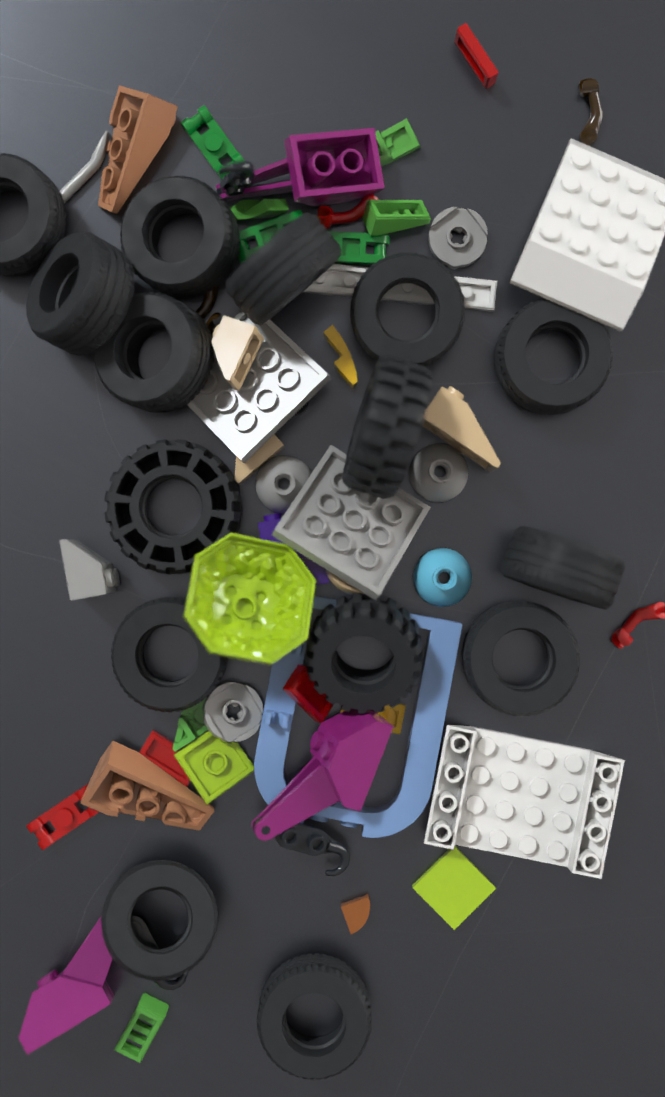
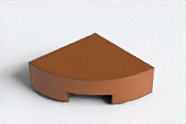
(356, 912)

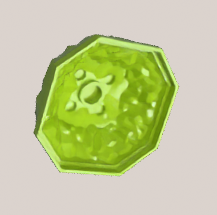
(250, 599)

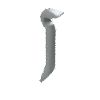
(87, 171)

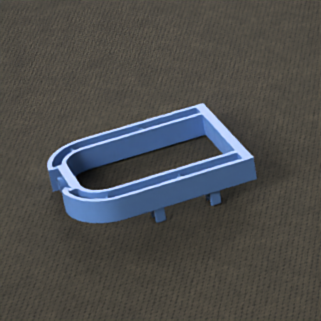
(422, 741)

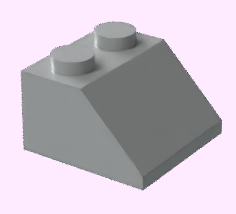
(87, 571)

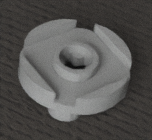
(459, 220)
(248, 717)

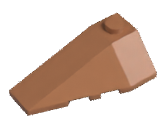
(138, 134)
(137, 787)

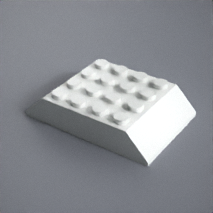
(595, 236)

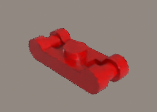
(63, 816)

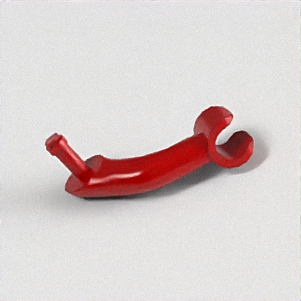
(327, 217)
(652, 612)

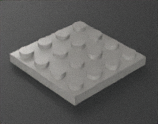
(272, 392)
(348, 529)

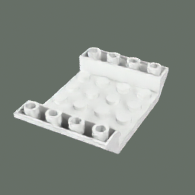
(524, 798)

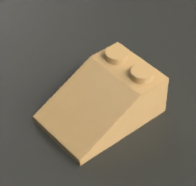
(455, 424)

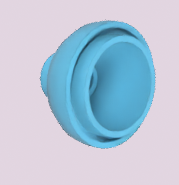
(427, 572)

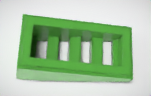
(394, 215)
(151, 1011)

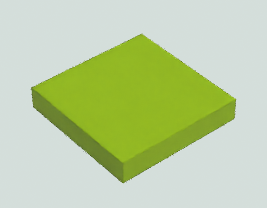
(213, 765)
(453, 887)

